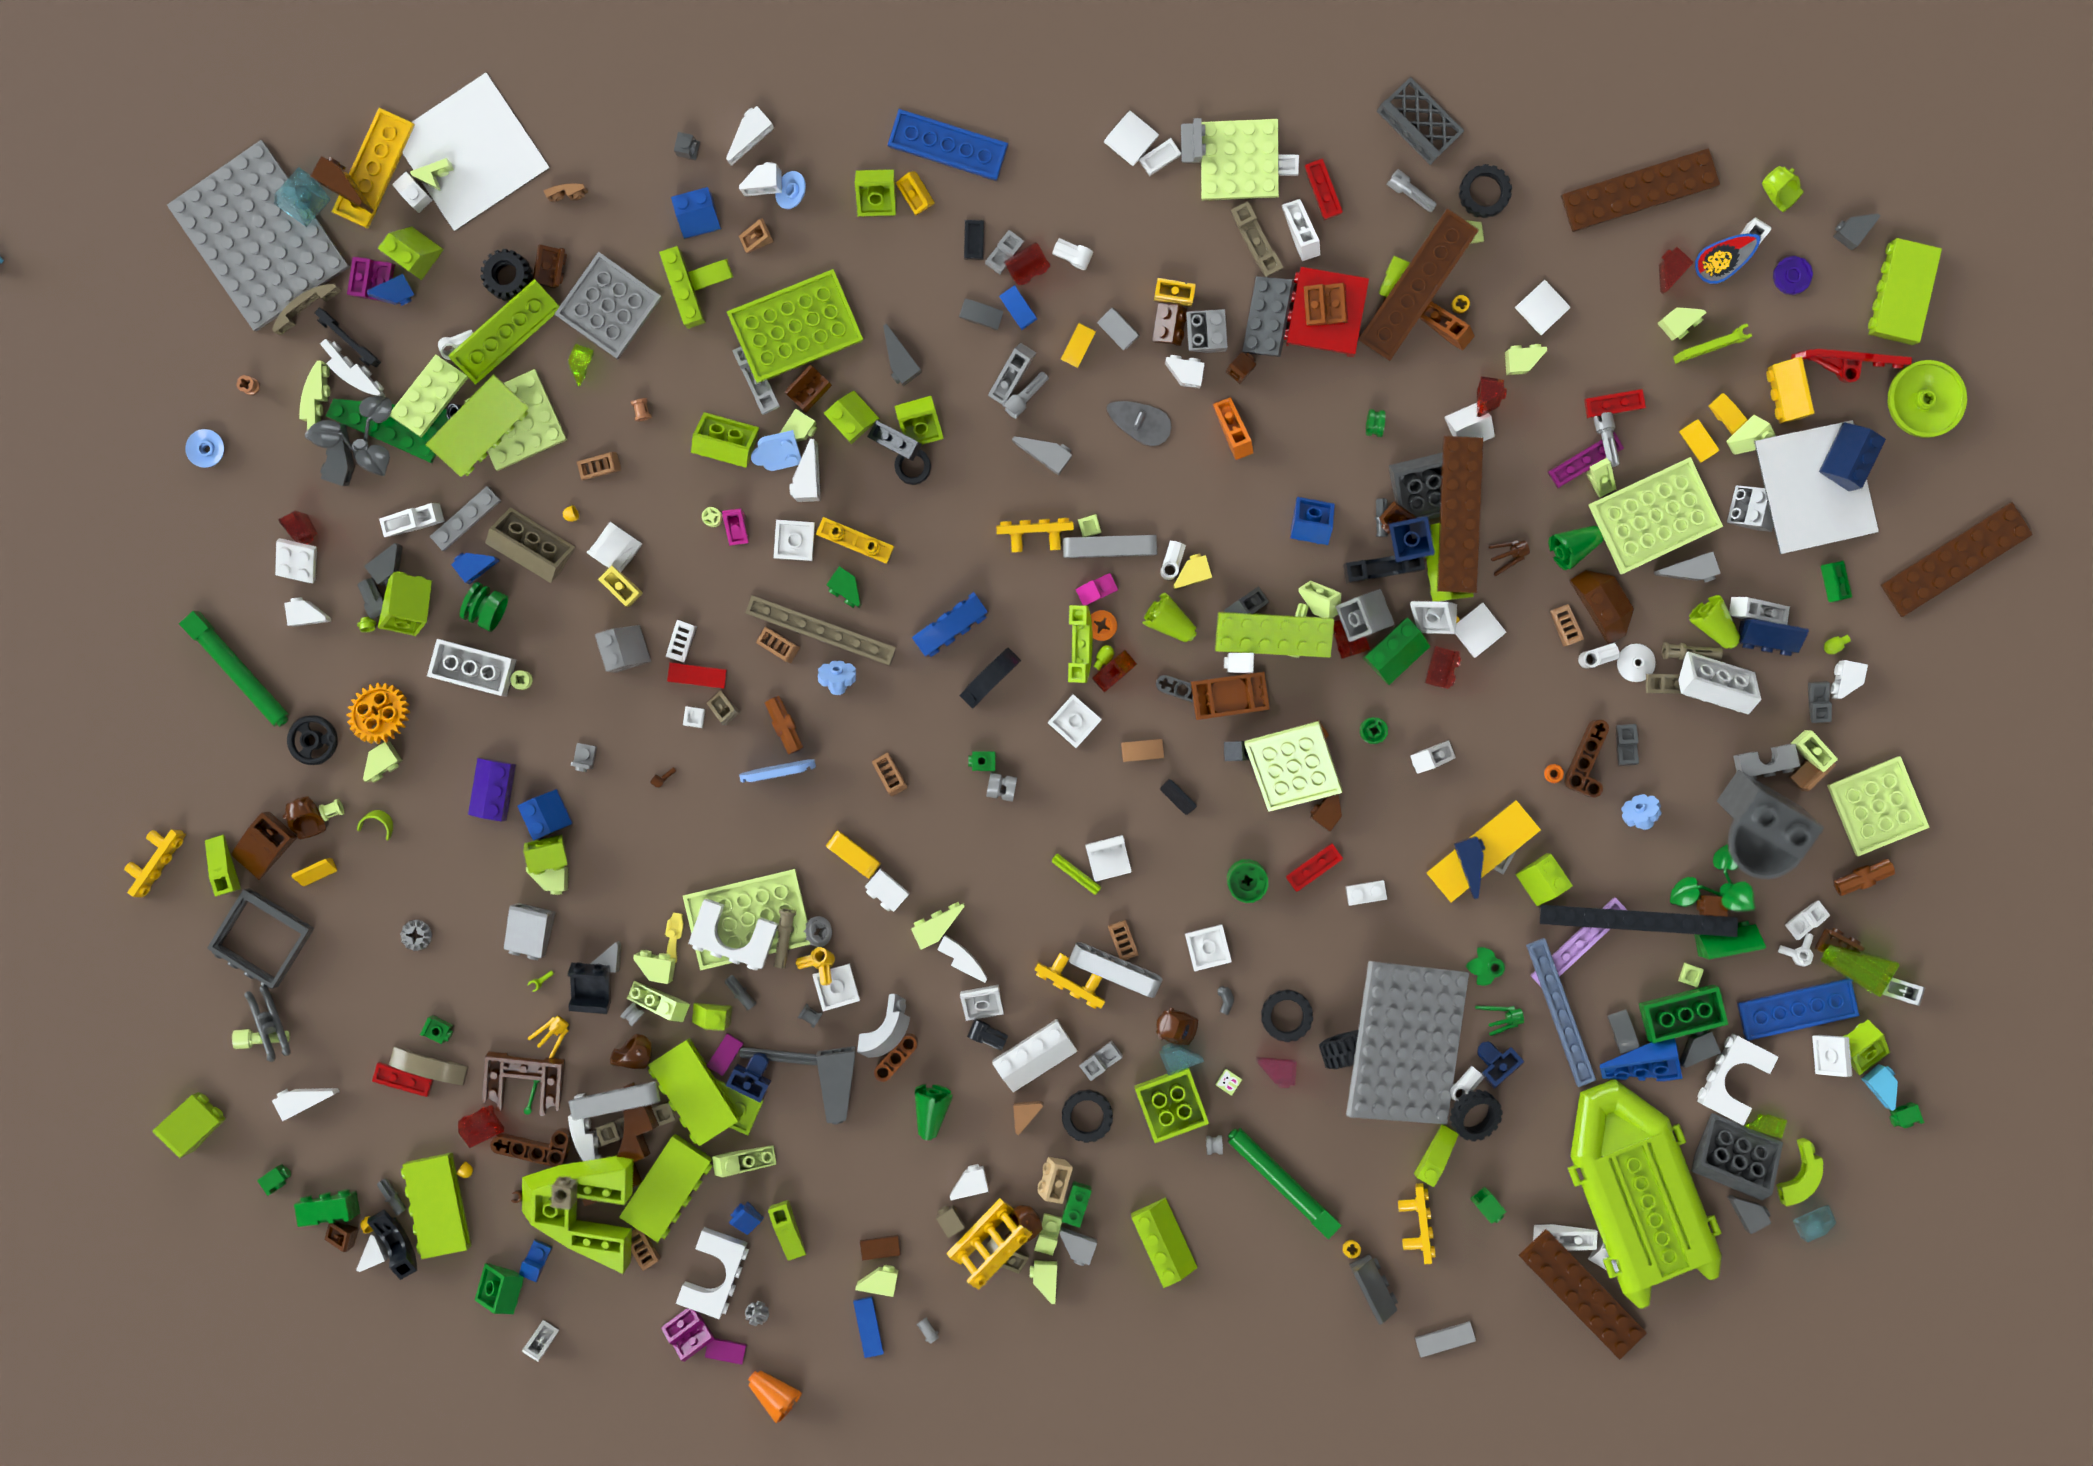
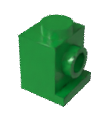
(990, 761)
(444, 1027)
(1906, 1115)
(274, 1179)

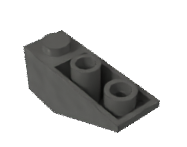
(339, 462)

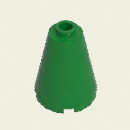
(1574, 545)
(931, 1109)

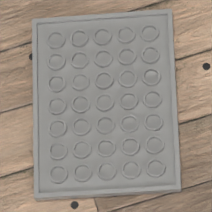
(250, 242)
(1407, 1043)

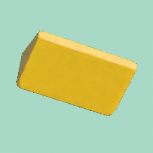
(915, 192)
(1699, 440)
(315, 872)

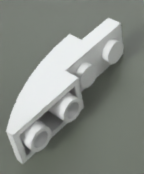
(354, 375)
(584, 1140)

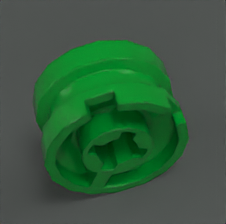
(1375, 423)
(1379, 724)

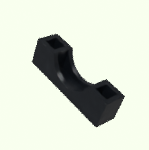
(1380, 568)

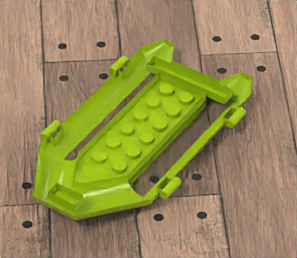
(1640, 1191)

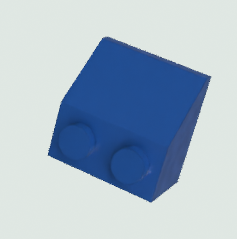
(696, 212)
(1312, 521)
(545, 814)

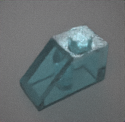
(1178, 1058)
(1815, 1223)

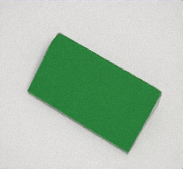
(1836, 581)

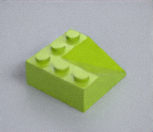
(1171, 1105)

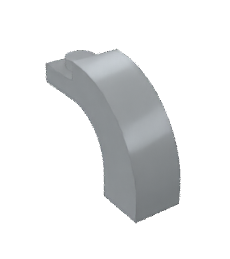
(889, 1033)

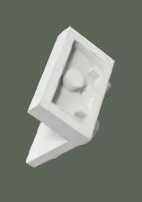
(1108, 858)

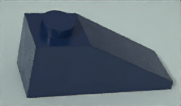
(1471, 859)

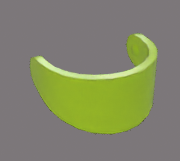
(383, 817)

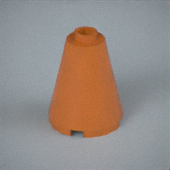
(773, 1394)

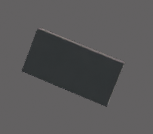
(974, 240)

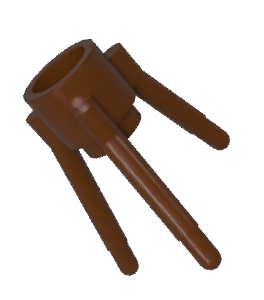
(1518, 550)

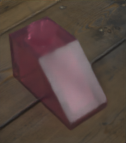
(1279, 1070)

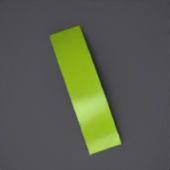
(1081, 643)

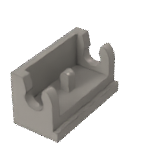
(1118, 329)

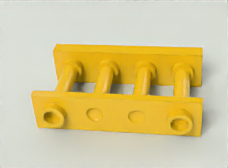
(978, 1233)

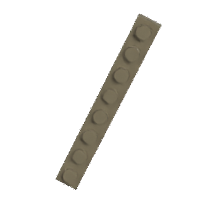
(820, 630)

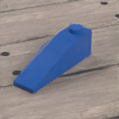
(1650, 1061)

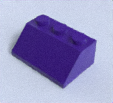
(491, 789)

